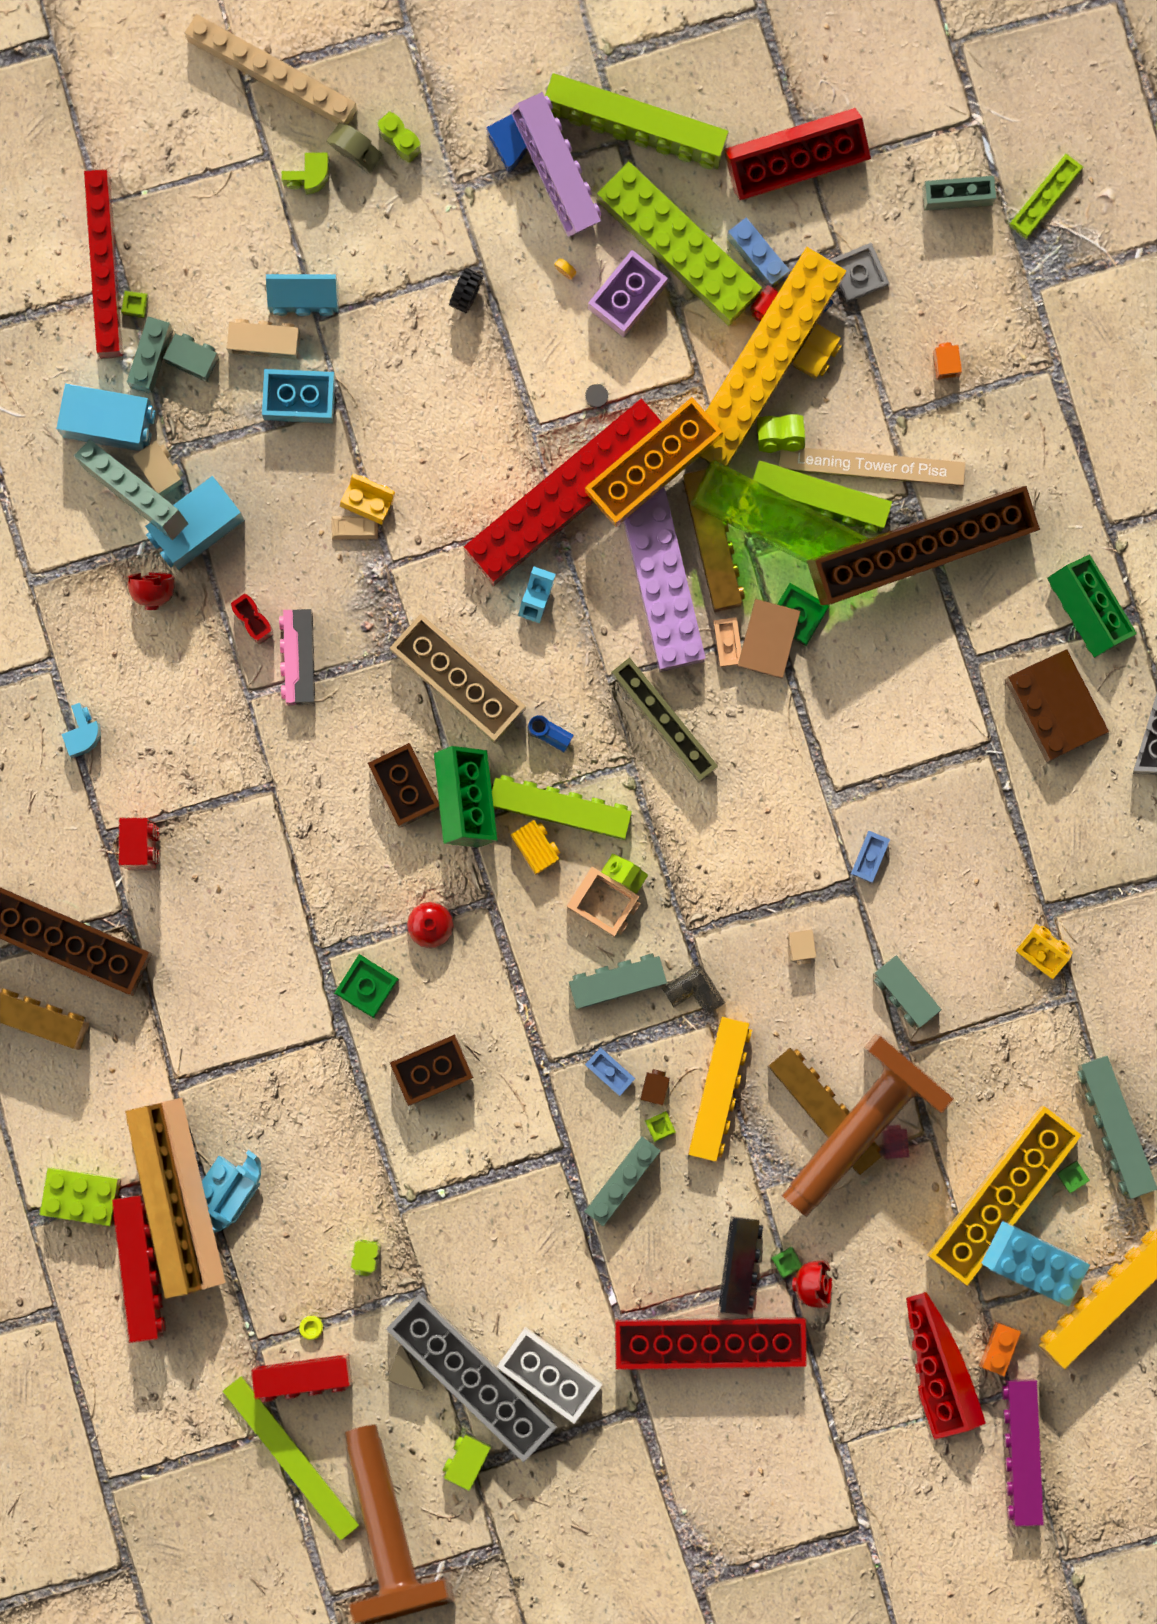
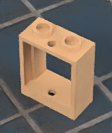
(582, 890)

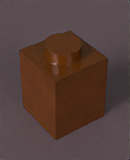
(655, 1087)

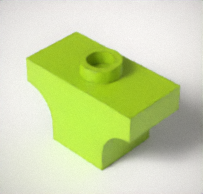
(625, 873)

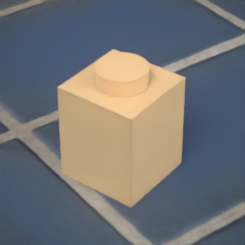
(802, 946)

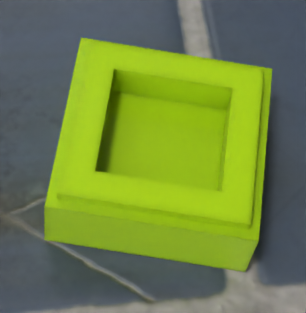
(134, 304)
(660, 1126)

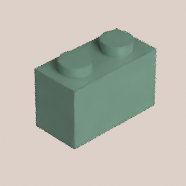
(191, 357)

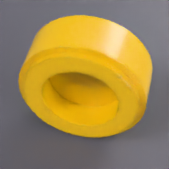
(565, 268)

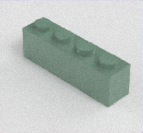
(617, 982)
(622, 1181)

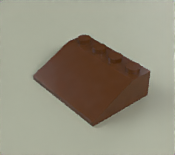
(1056, 705)

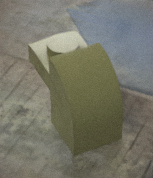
(354, 145)

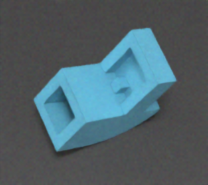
(536, 595)
(86, 736)

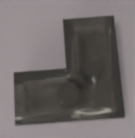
(697, 984)

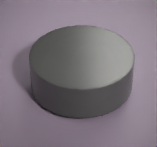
(596, 396)

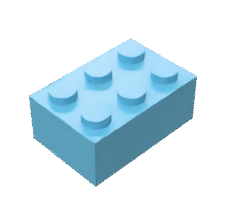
(298, 396)

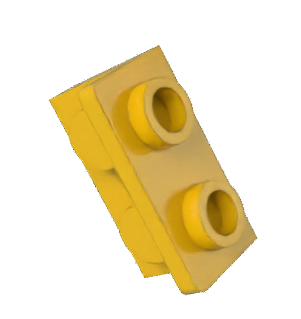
(367, 499)
(1045, 951)

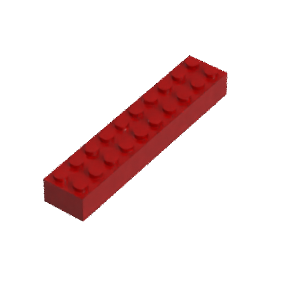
(557, 497)

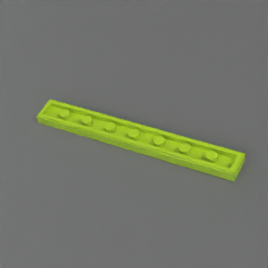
(291, 1458)

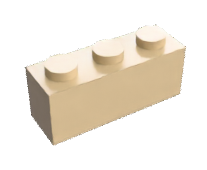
(263, 339)

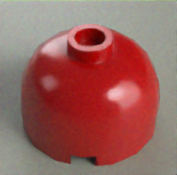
(151, 589)
(430, 925)
(813, 1284)

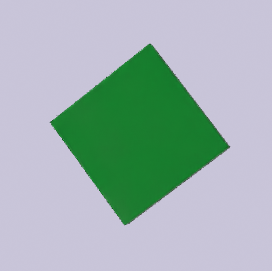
(810, 612)
(366, 986)

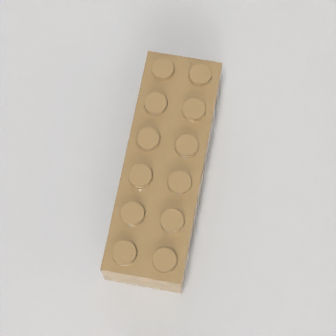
(457, 678)

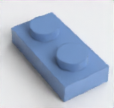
(870, 856)
(610, 1071)

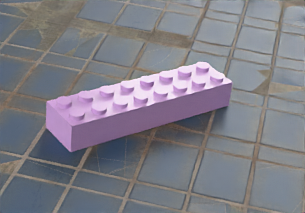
(663, 585)

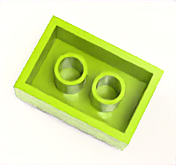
(79, 1196)

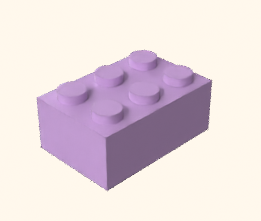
(627, 293)

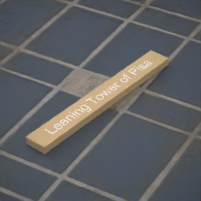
(874, 466)

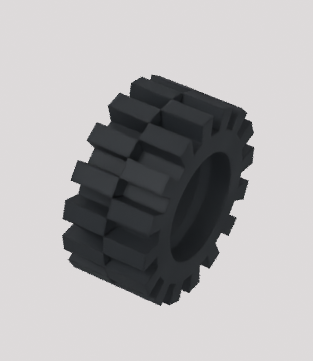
(466, 290)

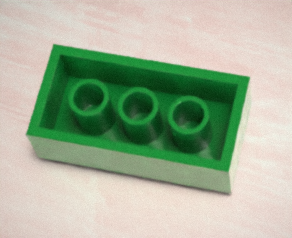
(465, 797)

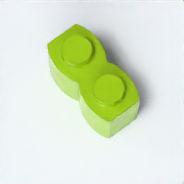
(395, 134)
(781, 433)

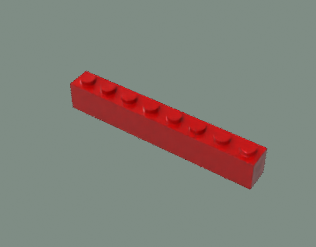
(103, 264)

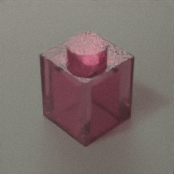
(895, 1142)

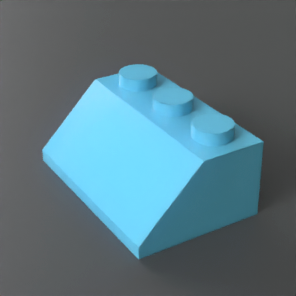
(302, 294)

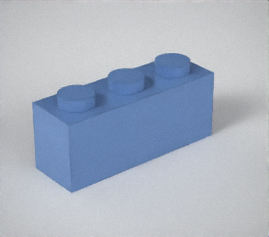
(758, 253)

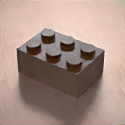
(404, 785)
(431, 1070)

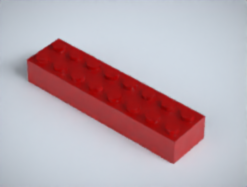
(710, 1343)

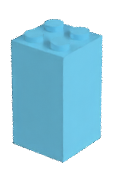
(105, 417)
(209, 517)

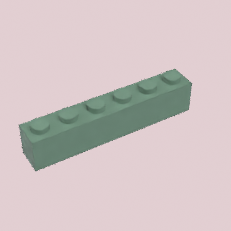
(131, 489)
(1117, 1127)

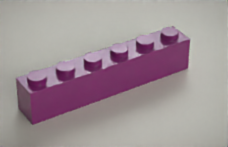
(1024, 1452)

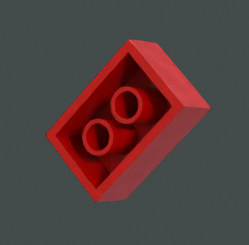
(138, 844)

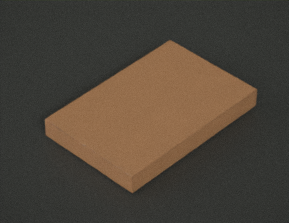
(768, 638)

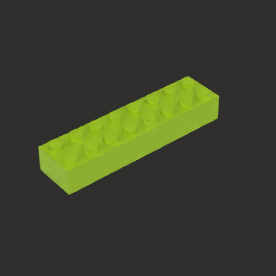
(636, 122)
(678, 243)

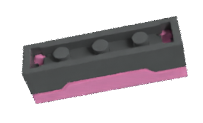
(298, 656)

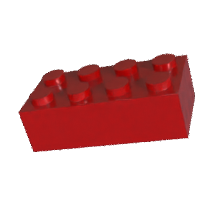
(301, 1376)

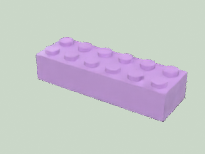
(555, 164)

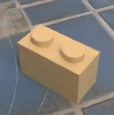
(157, 468)

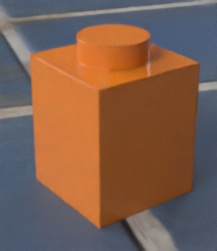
(947, 361)

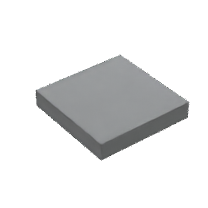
(863, 273)

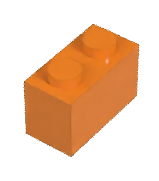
(999, 1348)

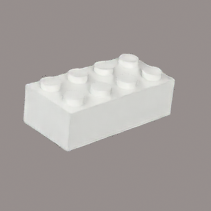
(549, 1375)

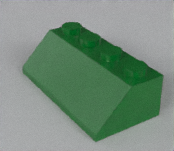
(1091, 605)

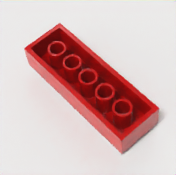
(797, 154)
(138, 1270)

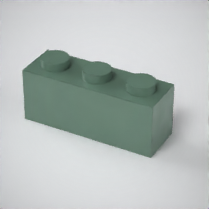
(959, 193)
(149, 355)
(906, 992)

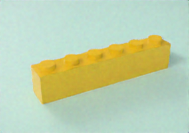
(718, 1089)

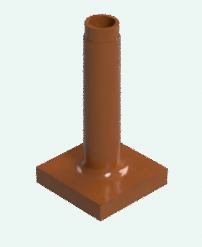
(863, 1125)
(398, 1586)

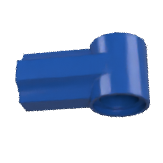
(552, 734)

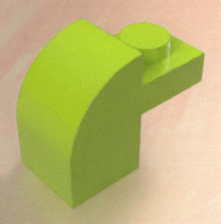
(314, 176)

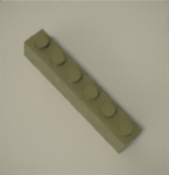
(664, 720)

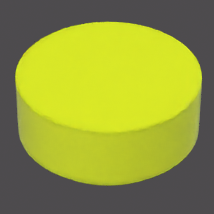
(311, 1327)

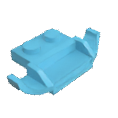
(230, 1189)

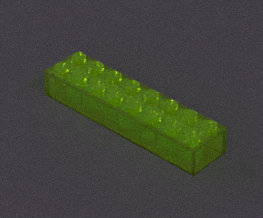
(769, 514)

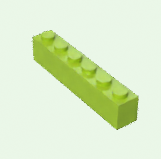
(826, 497)
(561, 808)

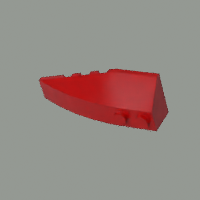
(944, 1378)

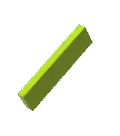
(1046, 196)

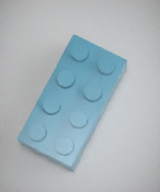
(1035, 1264)

